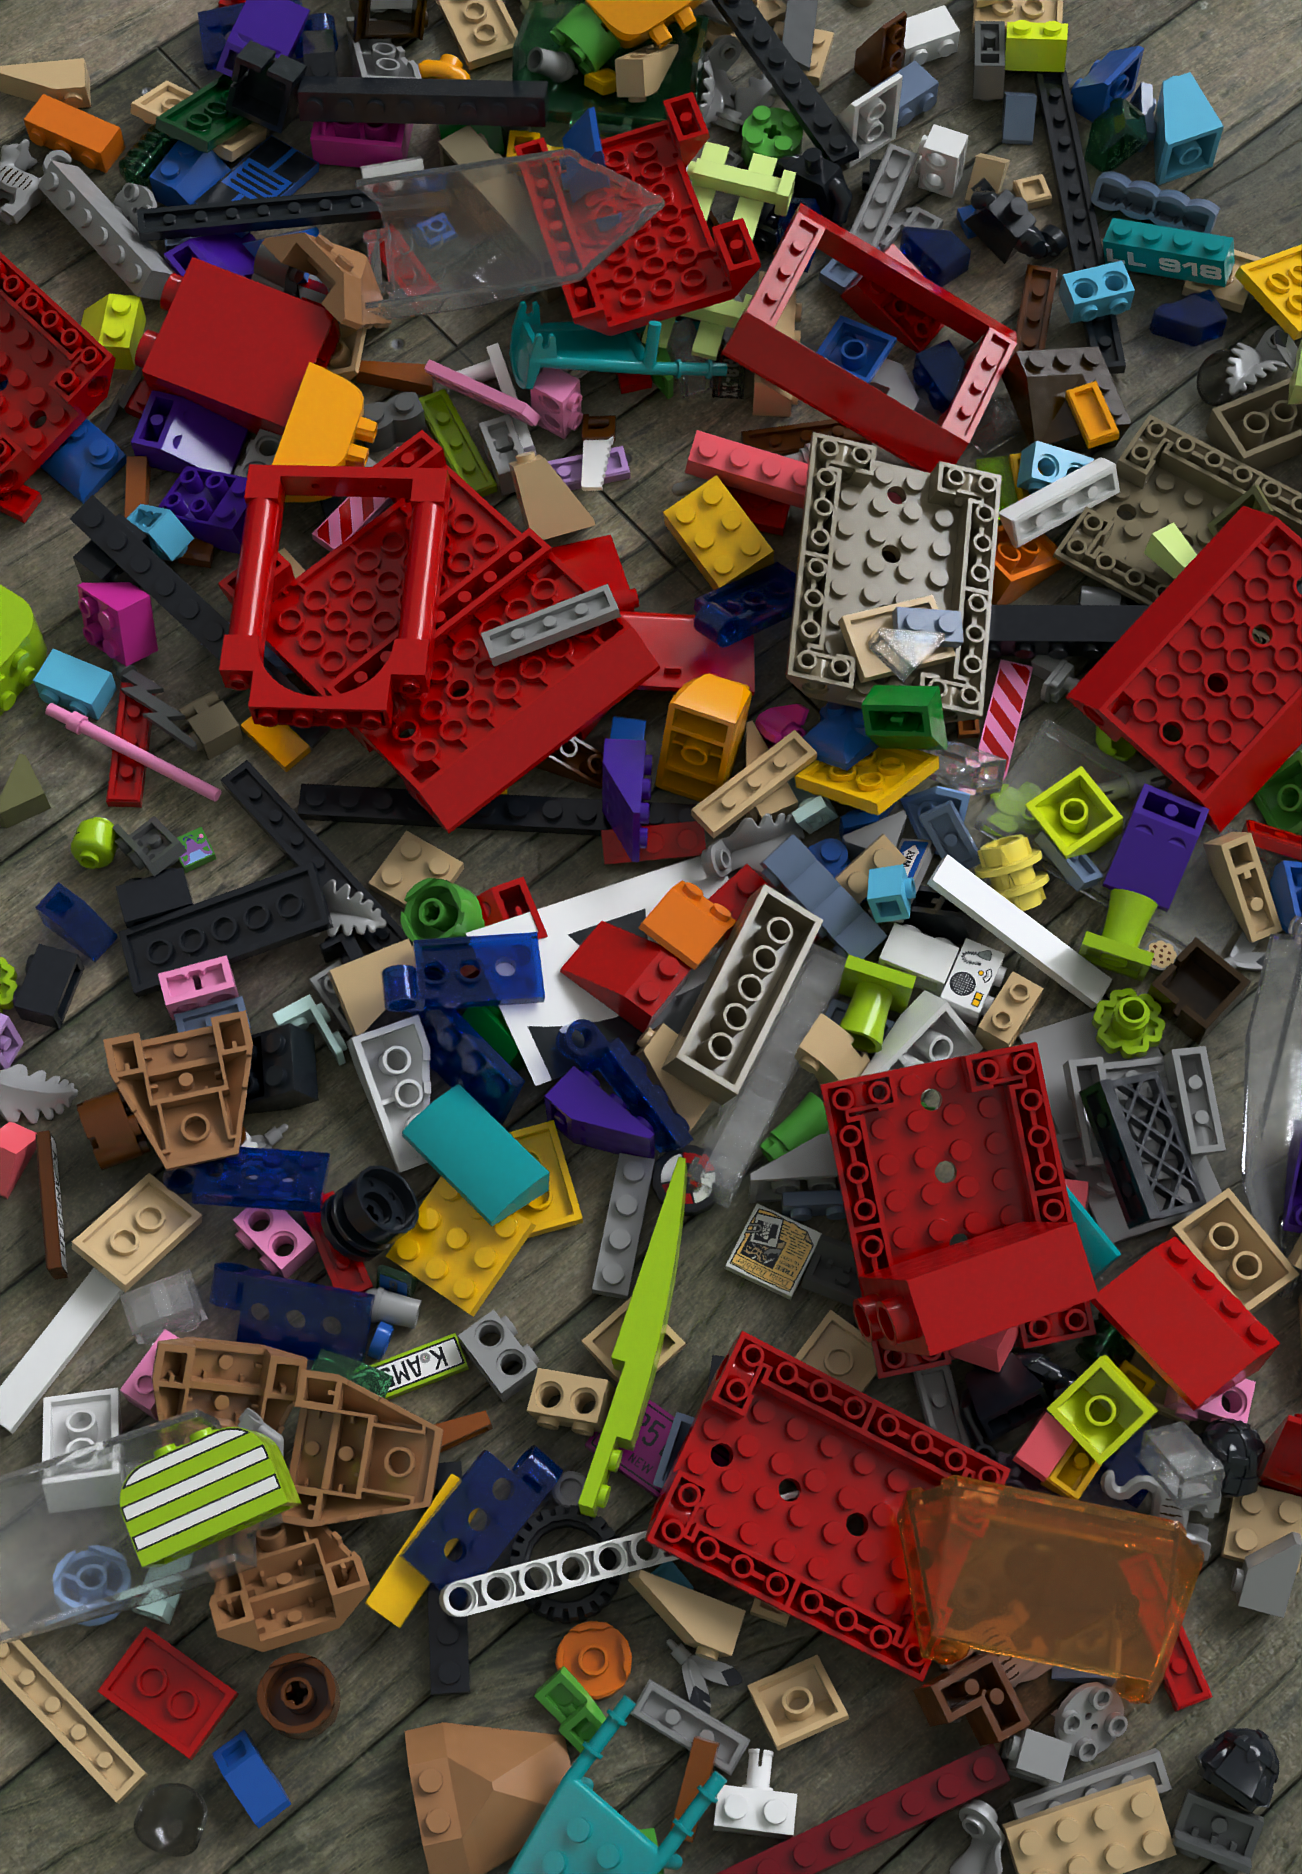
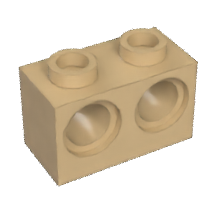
(1008, 1013)
(575, 1393)

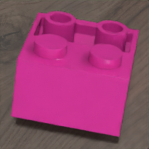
(118, 620)

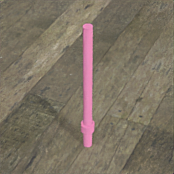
(80, 724)

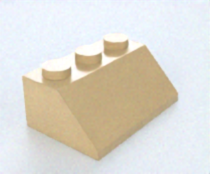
(1236, 1250)

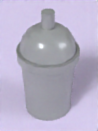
(551, 64)
(394, 1308)

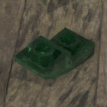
(353, 1370)

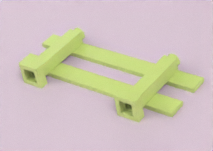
(754, 188)

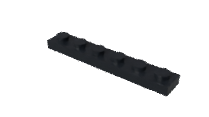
(446, 1633)

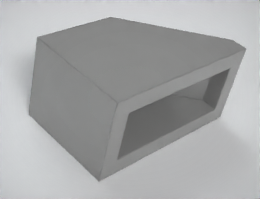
(1269, 1576)

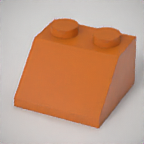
(688, 924)

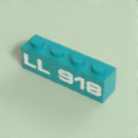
(1170, 252)

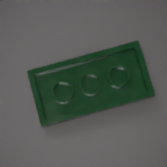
(203, 117)

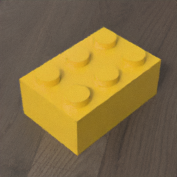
(717, 534)

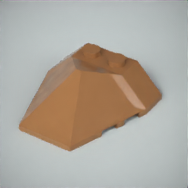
(340, 270)
(187, 1088)
(225, 1380)
(357, 1454)
(298, 1590)
(480, 1791)

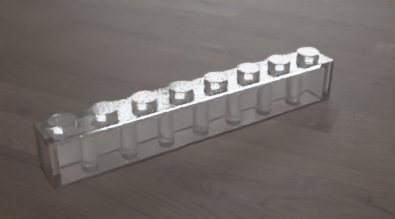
(751, 1112)

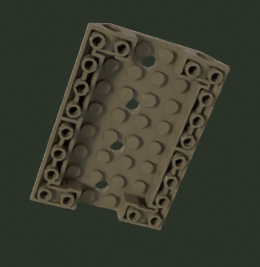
(1163, 481)
(941, 548)

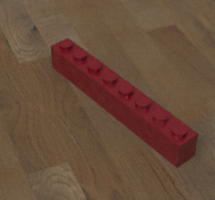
(882, 1817)

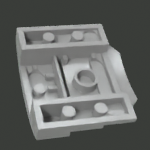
(1189, 1091)

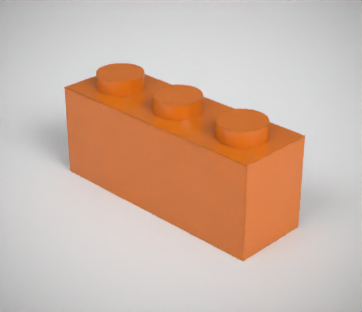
(75, 132)

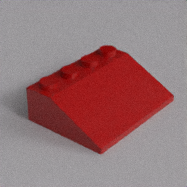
(1185, 1323)

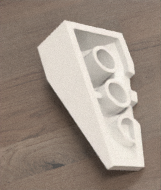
(924, 1034)
(396, 1081)

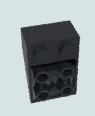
(282, 1070)

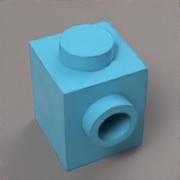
(890, 893)

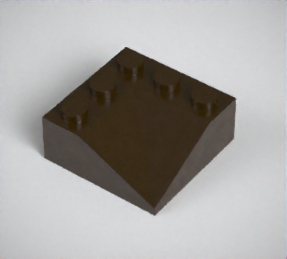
(1038, 388)

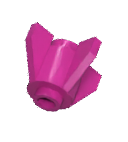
(780, 721)

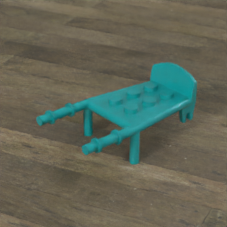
(579, 348)
(589, 1836)

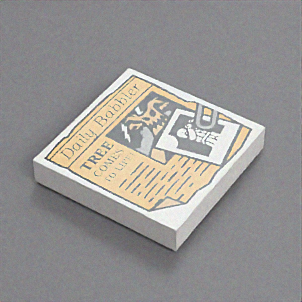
(773, 1251)

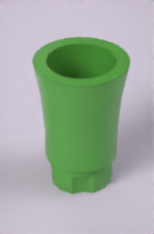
(797, 1128)

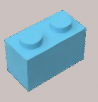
(75, 684)

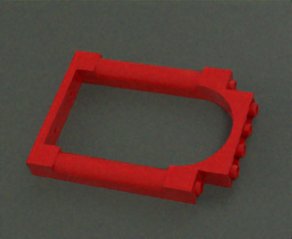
(412, 654)

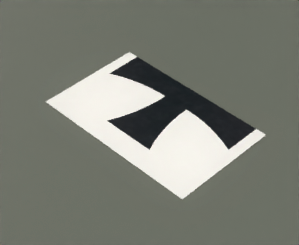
(567, 927)

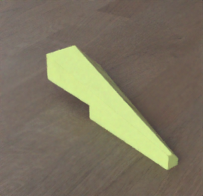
(1172, 552)

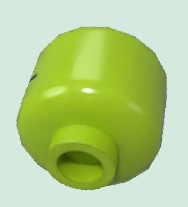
(94, 843)

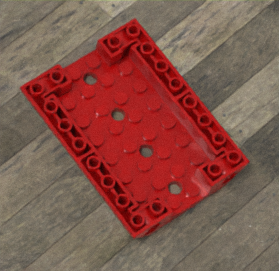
(50, 372)
(1201, 631)
(513, 712)
(1004, 1156)
(844, 1460)

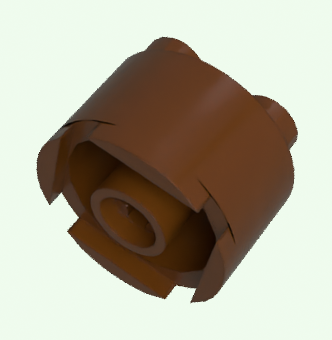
(112, 1129)
(280, 1685)

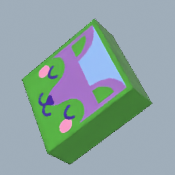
(198, 850)

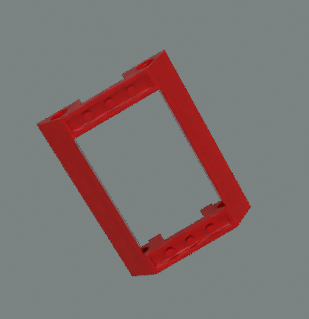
(838, 392)

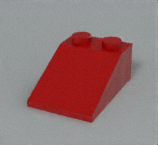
(627, 973)

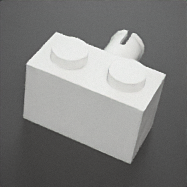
(755, 1806)

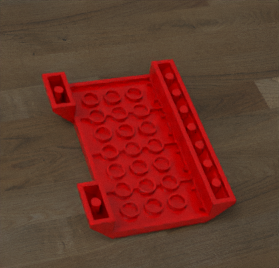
(672, 259)
(345, 610)

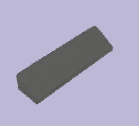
(799, 30)

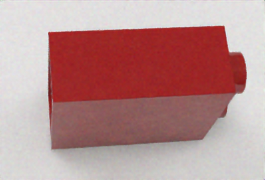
(235, 345)
(975, 1288)

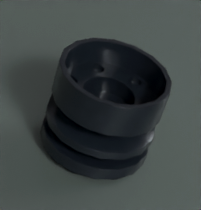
(369, 1213)

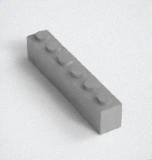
(106, 229)

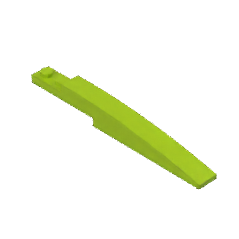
(639, 1345)

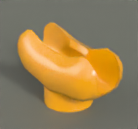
(446, 68)

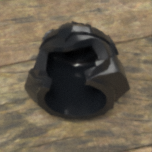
(1239, 1452)
(1242, 1766)

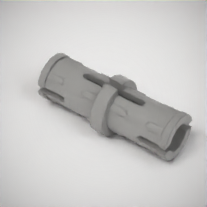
(1131, 784)

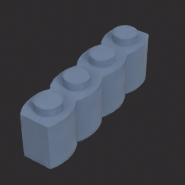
(1146, 201)
(817, 891)

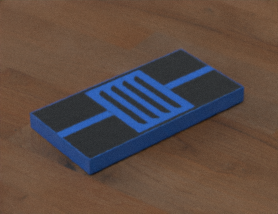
(266, 172)

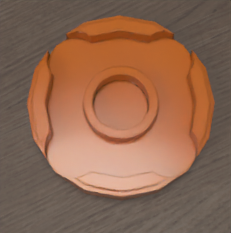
(596, 1658)

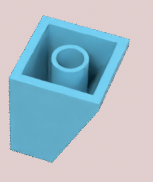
(1185, 131)

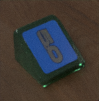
(396, 1281)

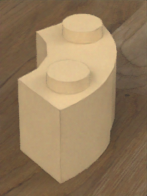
(829, 1052)

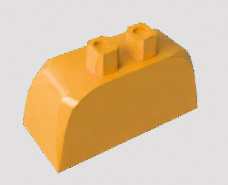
(640, 20)
(325, 426)
(702, 736)

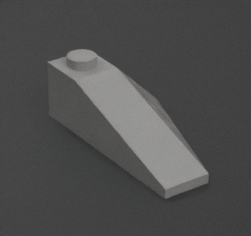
(380, 58)

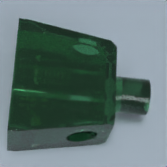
(1116, 135)

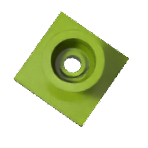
(1121, 936)
(873, 993)

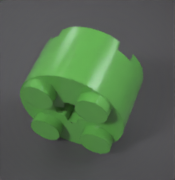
(584, 39)
(771, 134)
(440, 910)

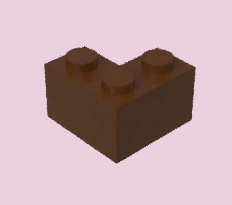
(980, 1693)

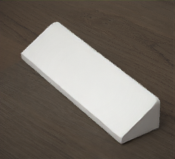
(1060, 501)

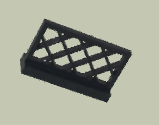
(1123, 1154)

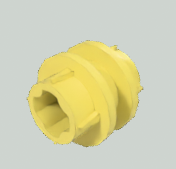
(1010, 869)

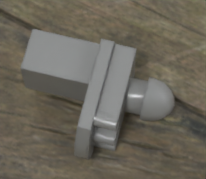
(1057, 675)

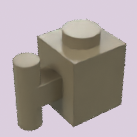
(211, 725)

